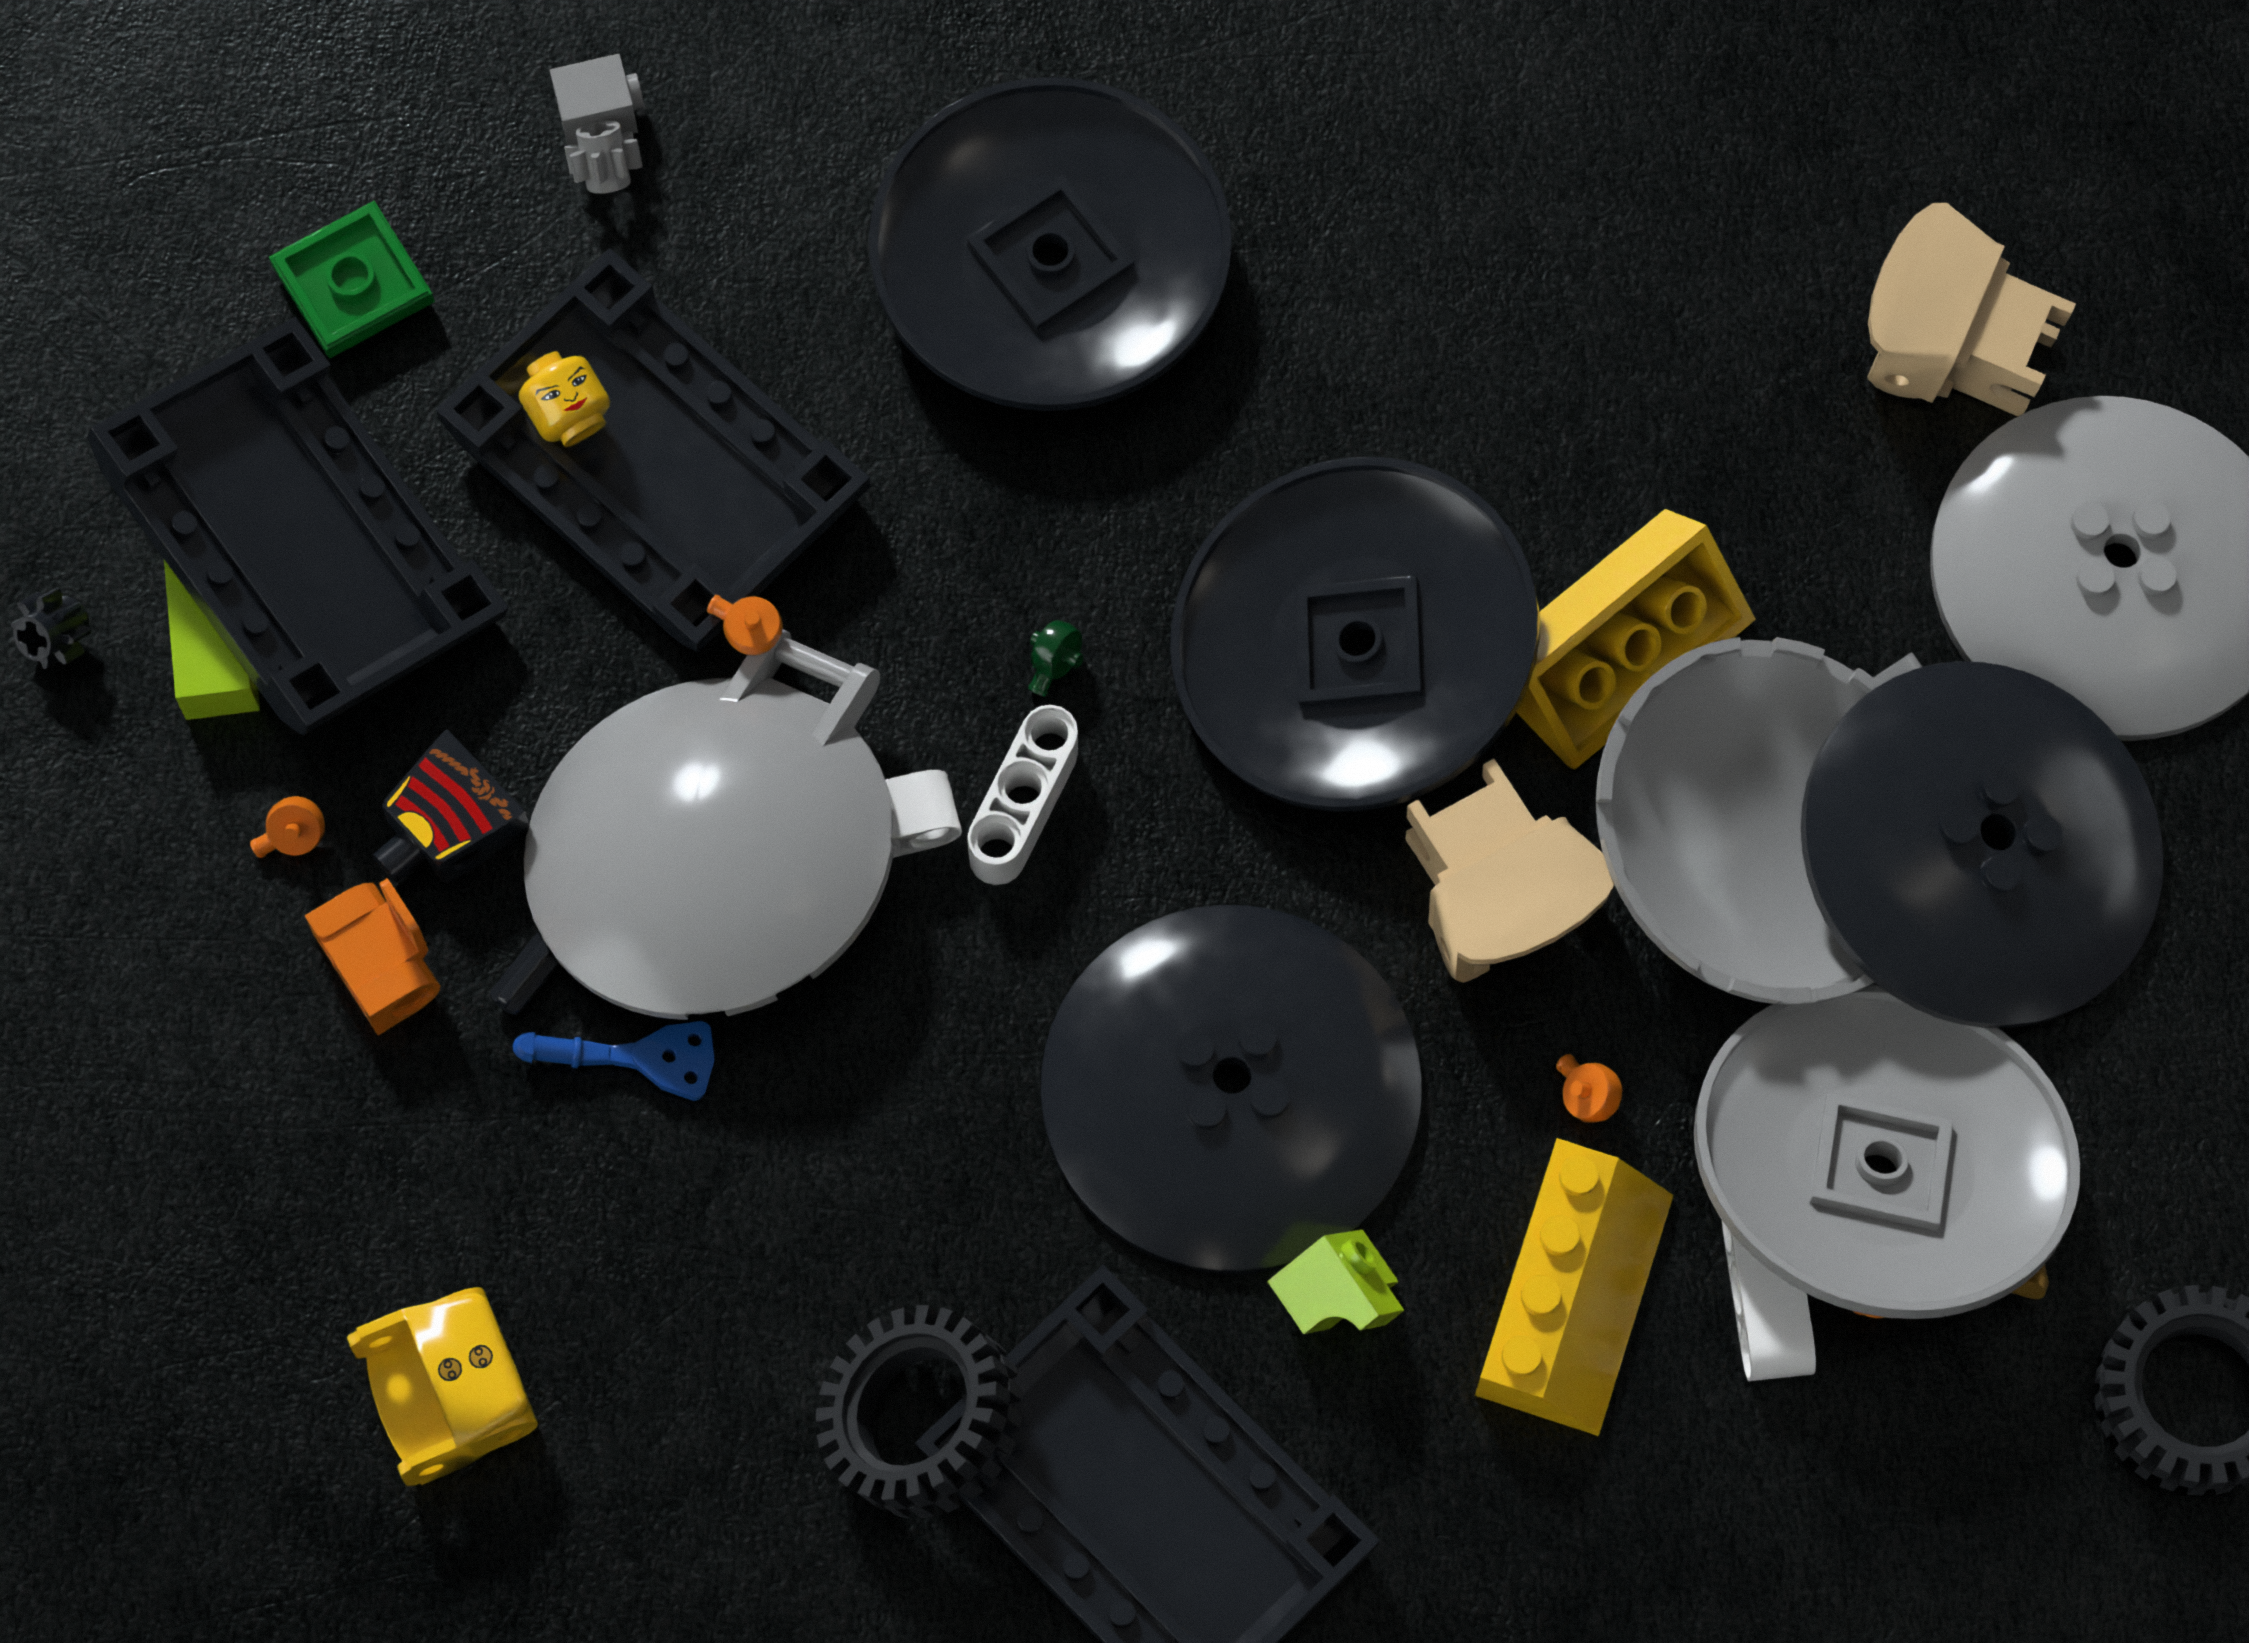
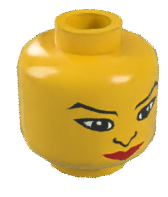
(564, 398)

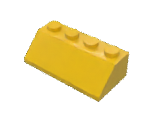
(1622, 625)
(1575, 1289)

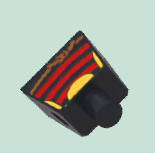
(448, 815)

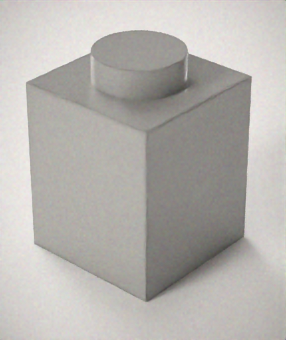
(594, 93)

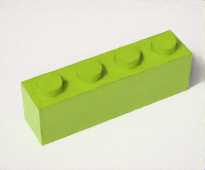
(204, 669)

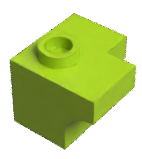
(1338, 1280)

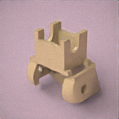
(1955, 317)
(1503, 876)

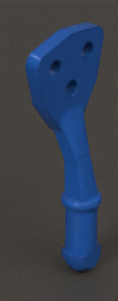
(642, 1055)

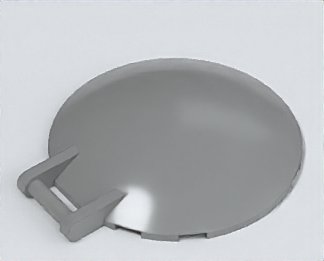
(1708, 809)
(714, 839)

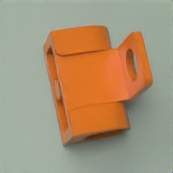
(376, 952)

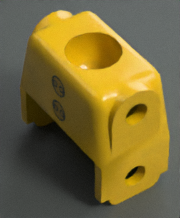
(443, 1384)

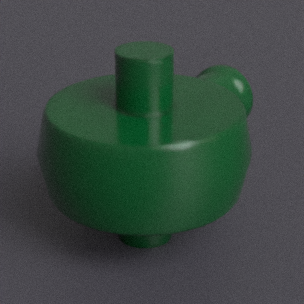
(1054, 654)

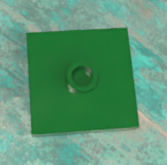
(351, 279)

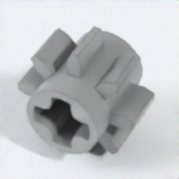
(603, 156)

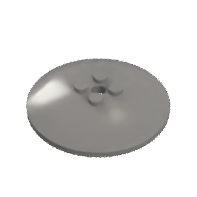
(2029, 577)
(1956, 1109)

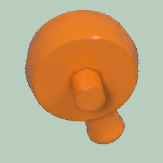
(749, 624)
(292, 828)
(1590, 1089)

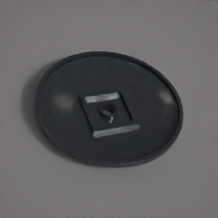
(1034, 170)
(1341, 554)
(1919, 891)
(1211, 1172)

